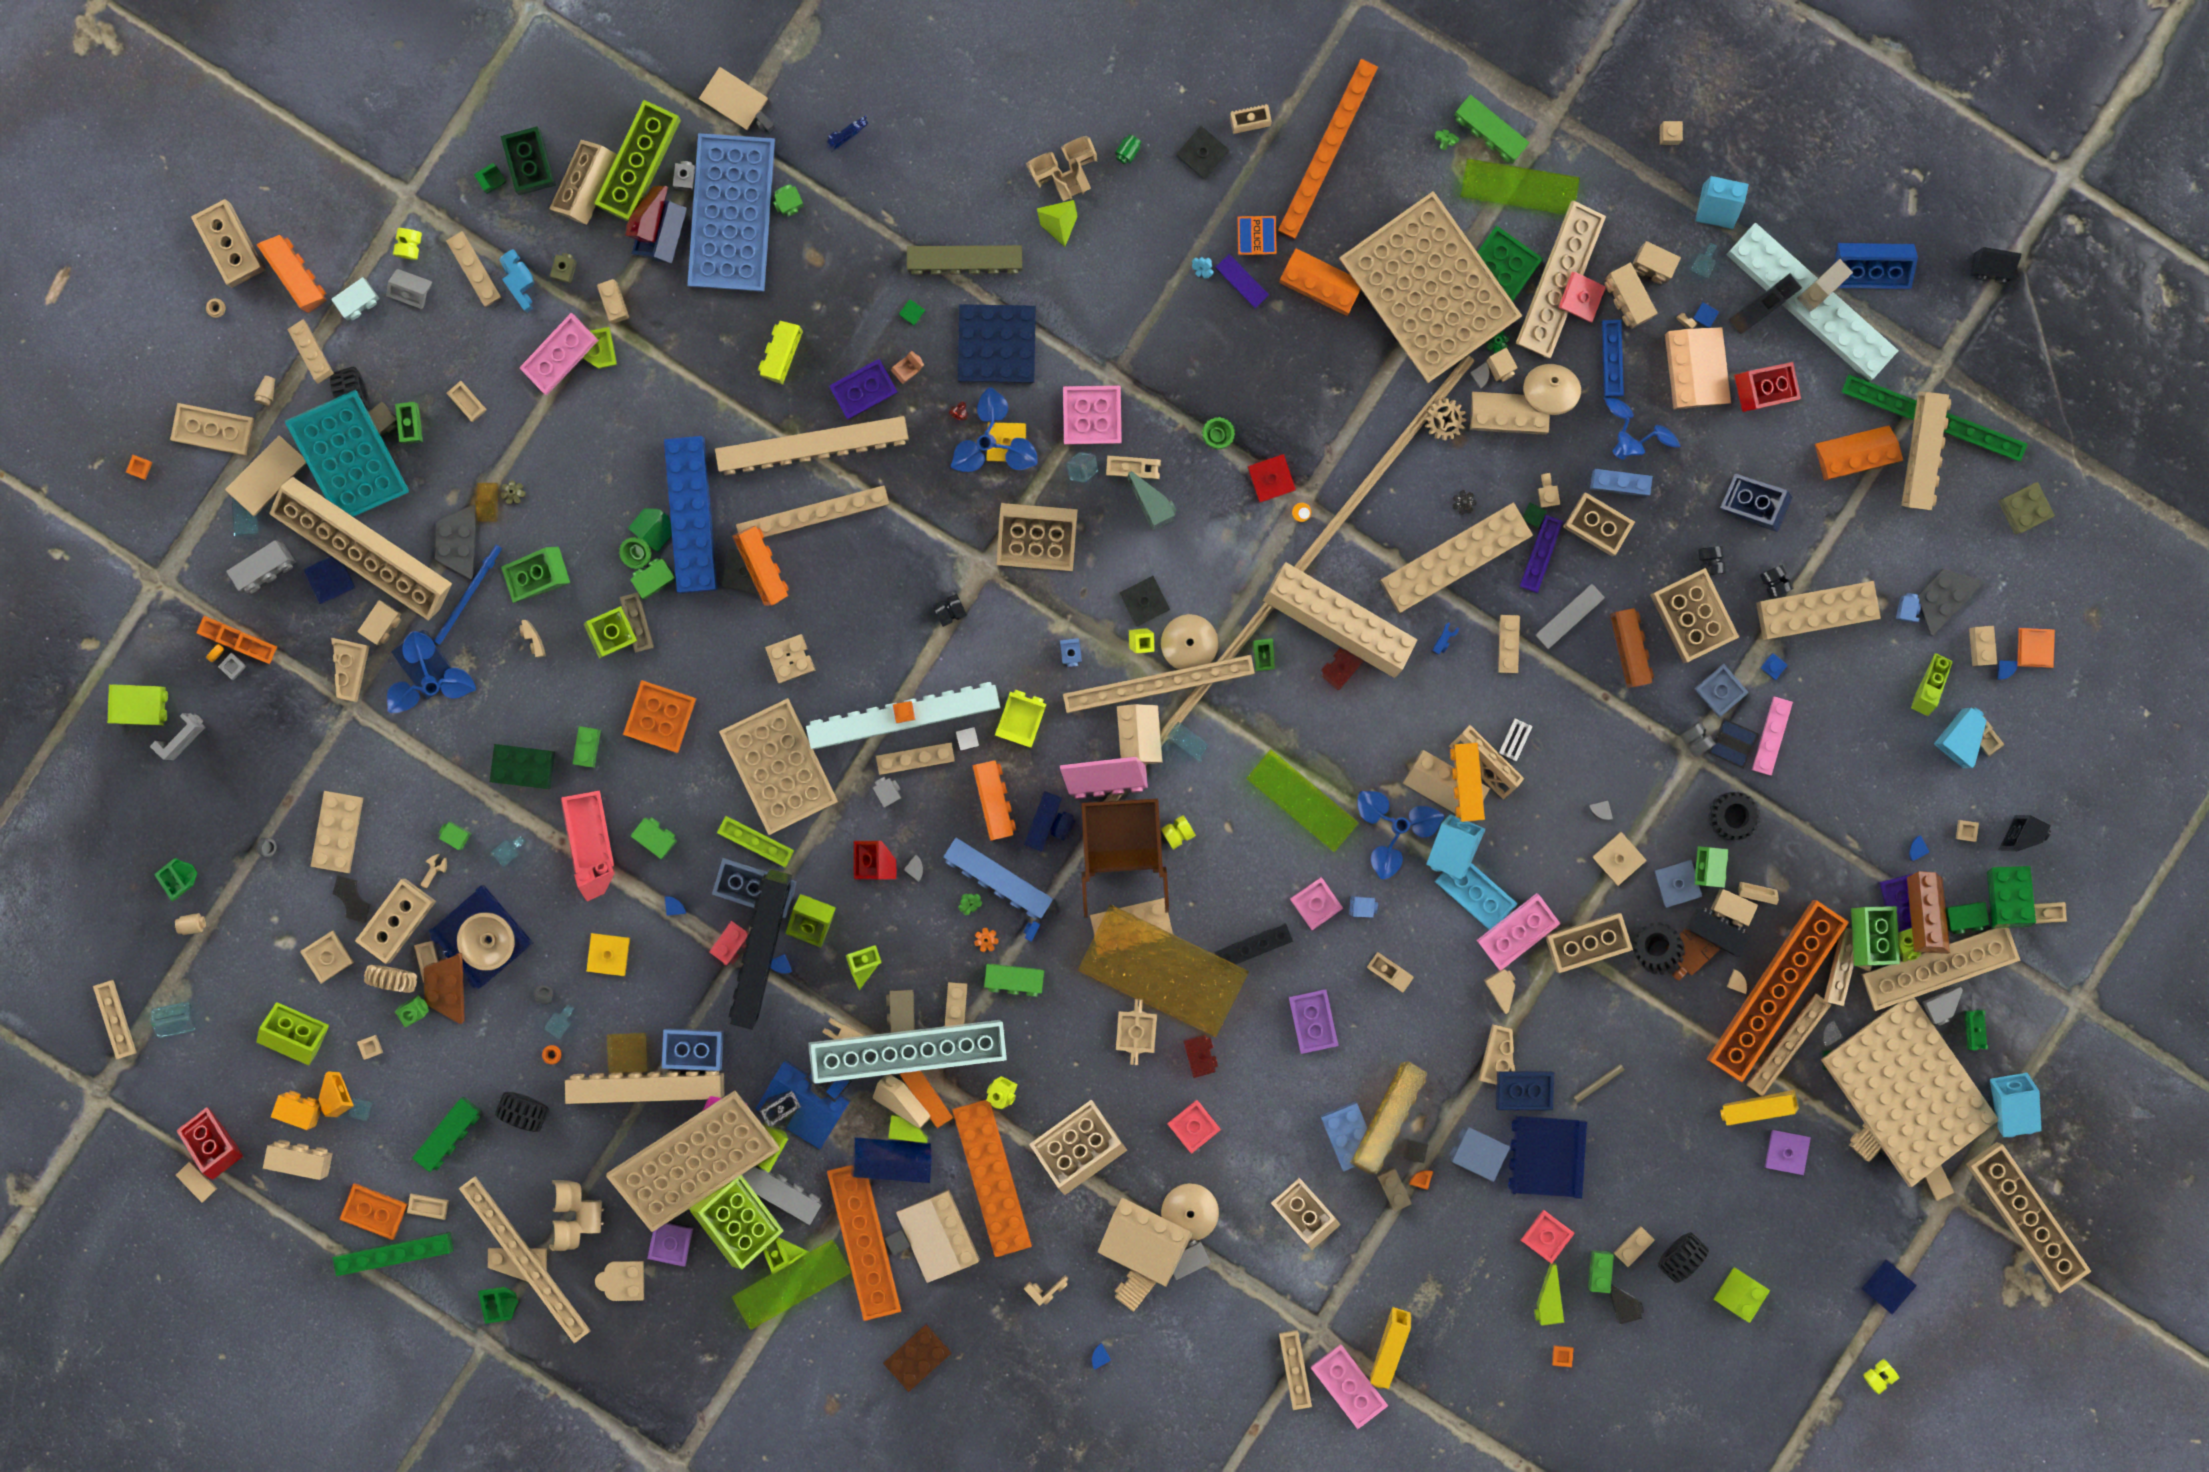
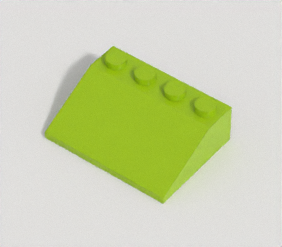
(737, 1222)

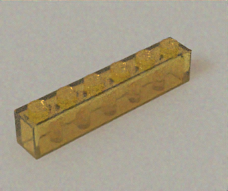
(1389, 1117)

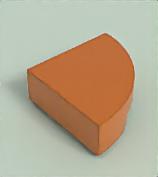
(1421, 1179)

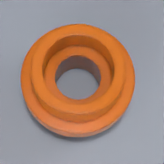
(545, 1054)

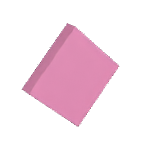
(1316, 903)

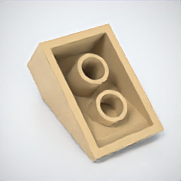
(1305, 1213)

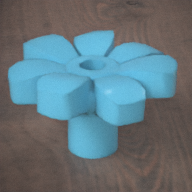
(1203, 267)

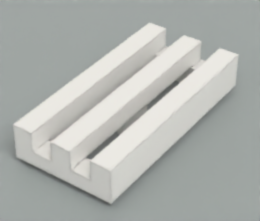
(1524, 738)

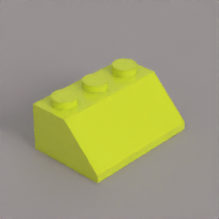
(780, 351)

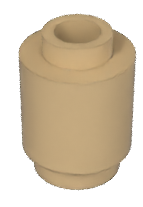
(190, 924)

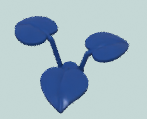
(1628, 445)
(967, 454)
(454, 685)
(1423, 822)

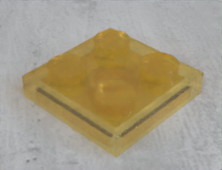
(627, 1052)

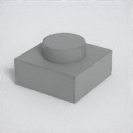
(232, 666)

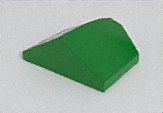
(652, 527)
(176, 878)
(497, 1304)

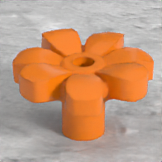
(986, 935)

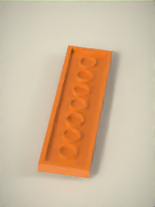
(992, 1177)
(864, 1243)

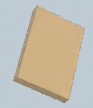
(733, 98)

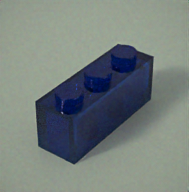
(1043, 821)

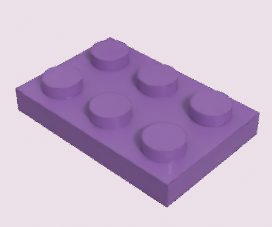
(1313, 1021)

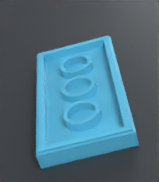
(1478, 896)

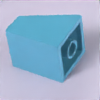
(1721, 202)
(1963, 737)
(1455, 847)
(2016, 1104)

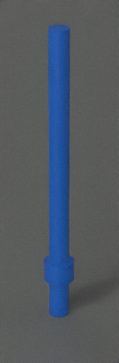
(488, 563)

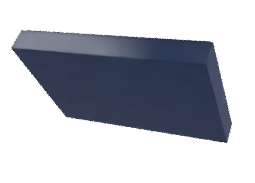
(1525, 1090)

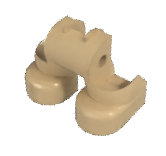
(1077, 153)
(587, 1215)

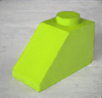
(904, 1130)

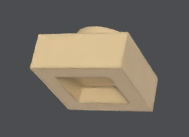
(1967, 830)
(370, 1047)

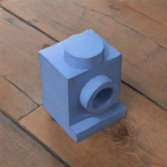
(1908, 608)
(1066, 645)

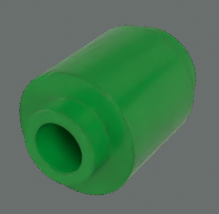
(1128, 149)

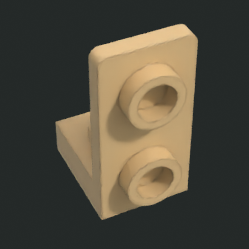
(1035, 1291)

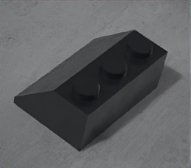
(2024, 833)

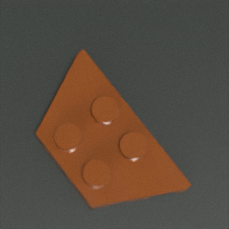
(445, 987)

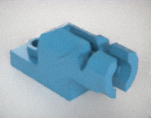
(519, 278)

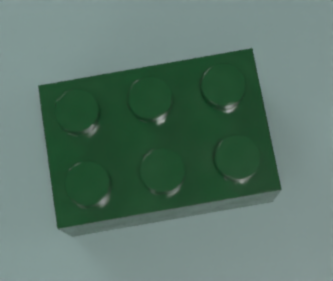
(528, 160)
(522, 766)

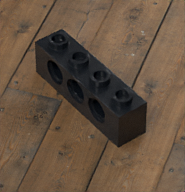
(1256, 944)

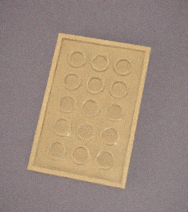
(778, 766)

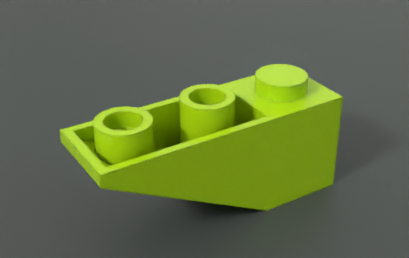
(1932, 685)

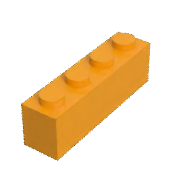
(1468, 782)

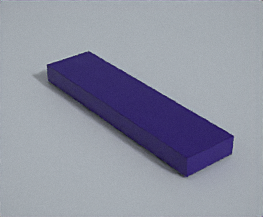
(1541, 553)

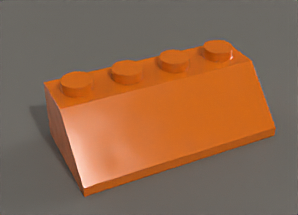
(292, 272)
(1320, 282)
(1858, 452)
(760, 565)
(993, 801)

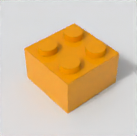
(297, 1110)

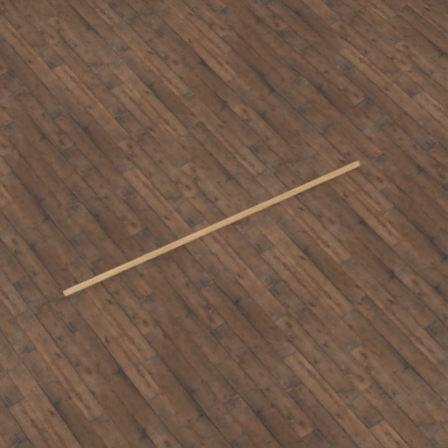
(1321, 541)

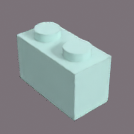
(355, 299)

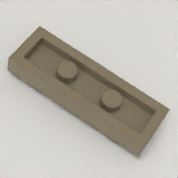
(636, 617)

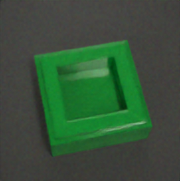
(912, 312)

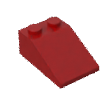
(1767, 386)
(209, 1144)

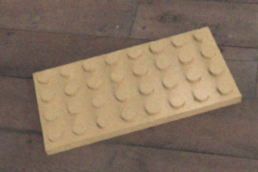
(693, 1161)

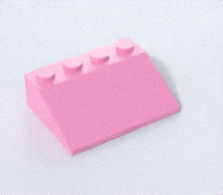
(1105, 777)

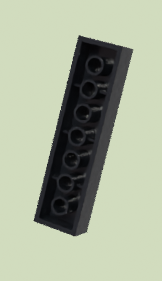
(760, 949)

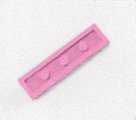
(1772, 736)

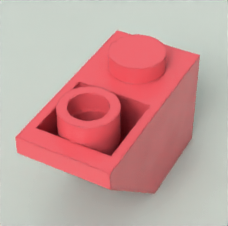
(595, 880)

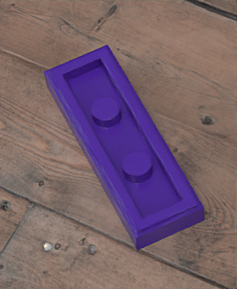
(1242, 281)

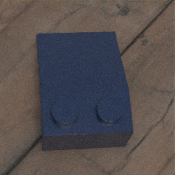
(1757, 502)
(435, 665)

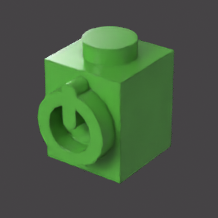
(788, 200)
(412, 1010)

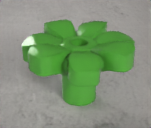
(1446, 138)
(969, 903)

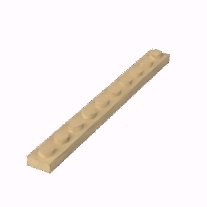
(1158, 684)
(524, 1259)

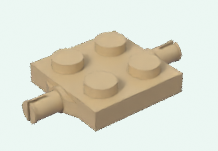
(1136, 1031)

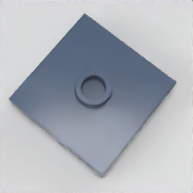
(1721, 690)
(1677, 883)

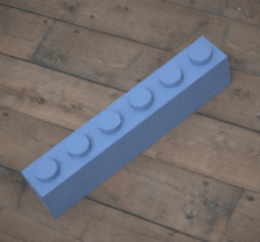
(998, 878)

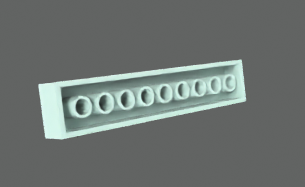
(1830, 321)
(883, 721)
(907, 1051)

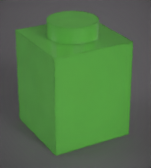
(454, 835)

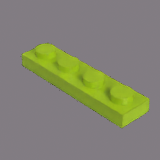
(755, 841)

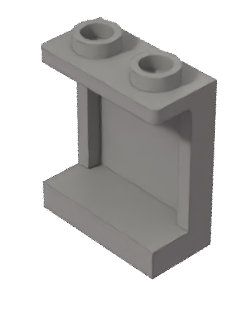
(182, 739)

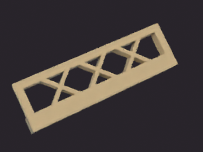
(1491, 760)

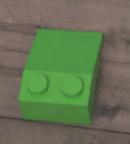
(535, 574)

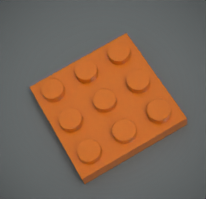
(659, 716)

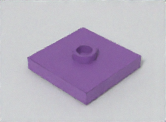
(1787, 1152)
(670, 1244)

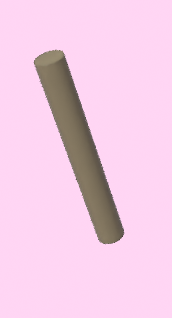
(1598, 1083)

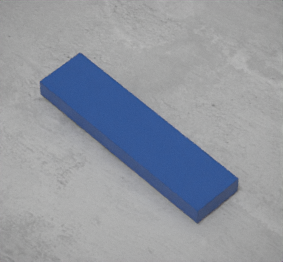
(1612, 358)

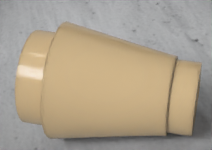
(265, 391)

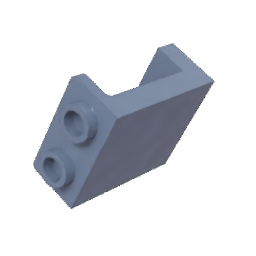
(1479, 1153)

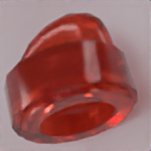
(959, 411)

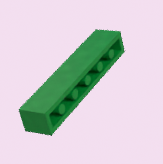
(393, 1253)

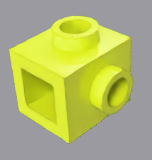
(1001, 1092)

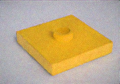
(1004, 434)
(608, 954)

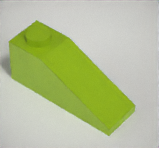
(1549, 1302)

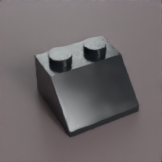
(1995, 265)

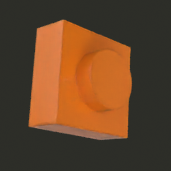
(139, 467)
(904, 712)
(1562, 1356)

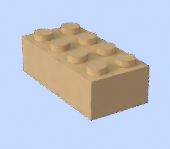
(1588, 942)

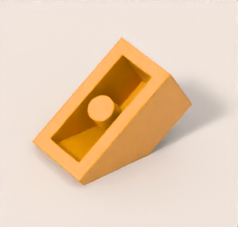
(334, 1095)

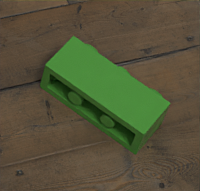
(1014, 979)

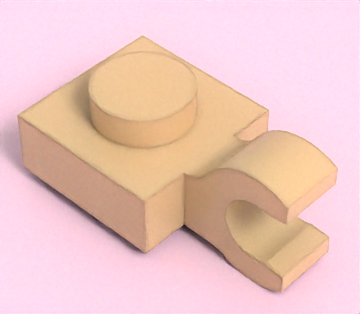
(1548, 494)

